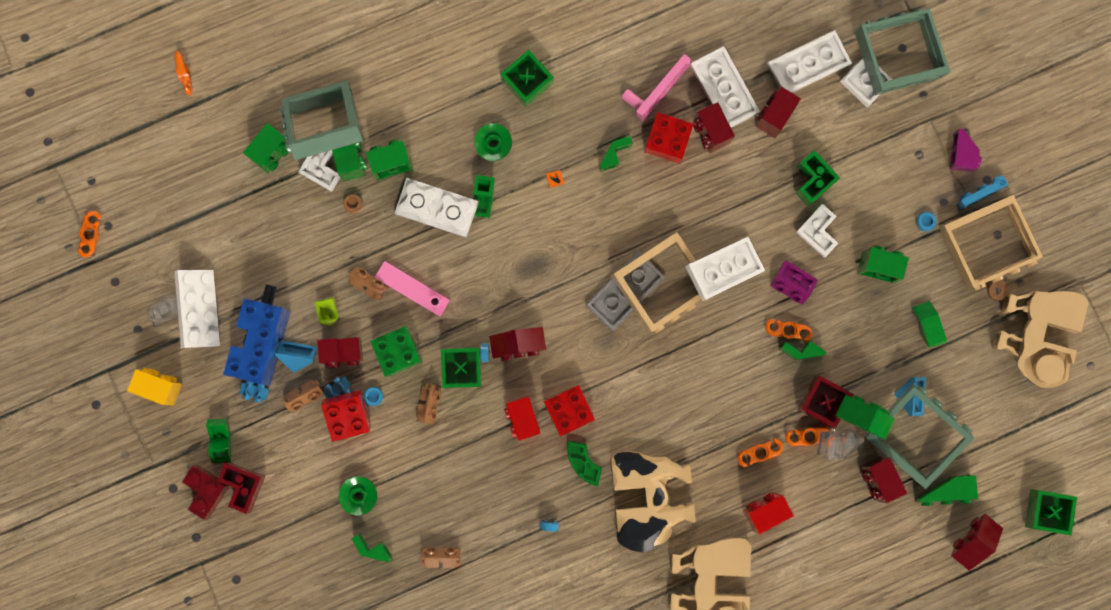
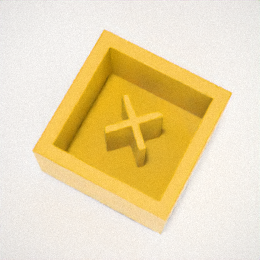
(152, 386)

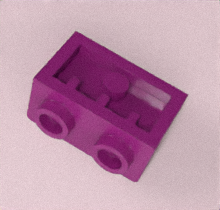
(794, 282)

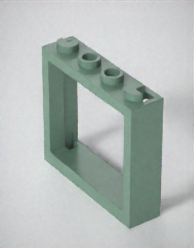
(932, 41)
(326, 140)
(948, 416)

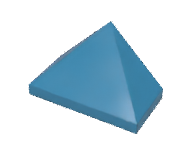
(295, 355)
(914, 406)

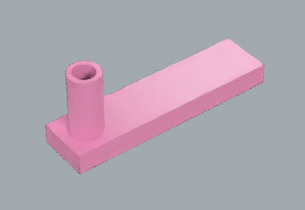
(645, 107)
(412, 289)

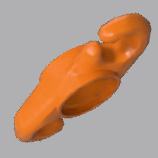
(183, 73)
(85, 226)
(780, 330)
(800, 433)
(751, 452)

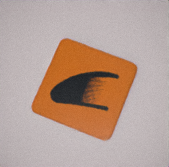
(555, 178)

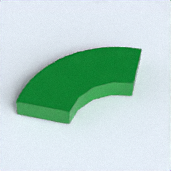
(582, 464)

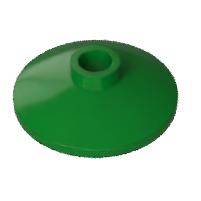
(490, 133)
(348, 498)

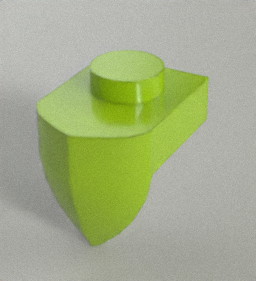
(326, 311)

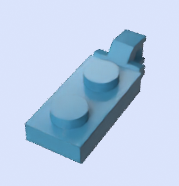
(982, 192)

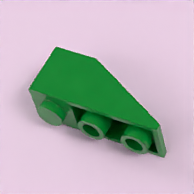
(953, 488)

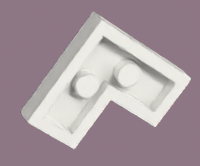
(316, 170)
(813, 231)

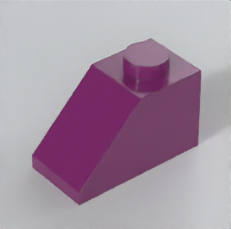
(964, 153)

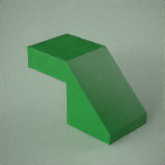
(611, 160)
(483, 193)
(930, 323)
(809, 351)
(220, 442)
(379, 552)

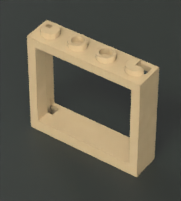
(1022, 229)
(631, 298)

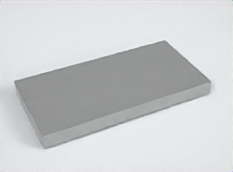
(610, 302)

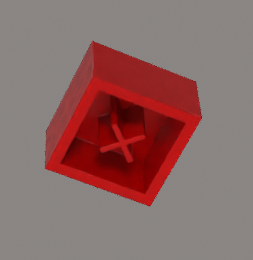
(669, 138)
(569, 410)
(346, 415)
(522, 418)
(768, 513)

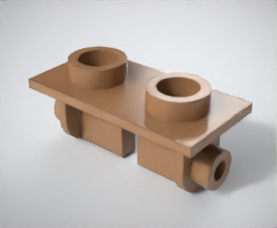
(361, 278)
(295, 400)
(428, 412)
(431, 556)

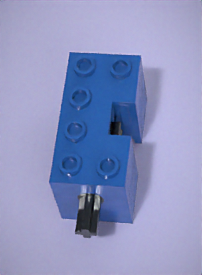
(265, 326)

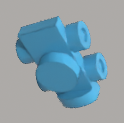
(340, 385)
(258, 392)

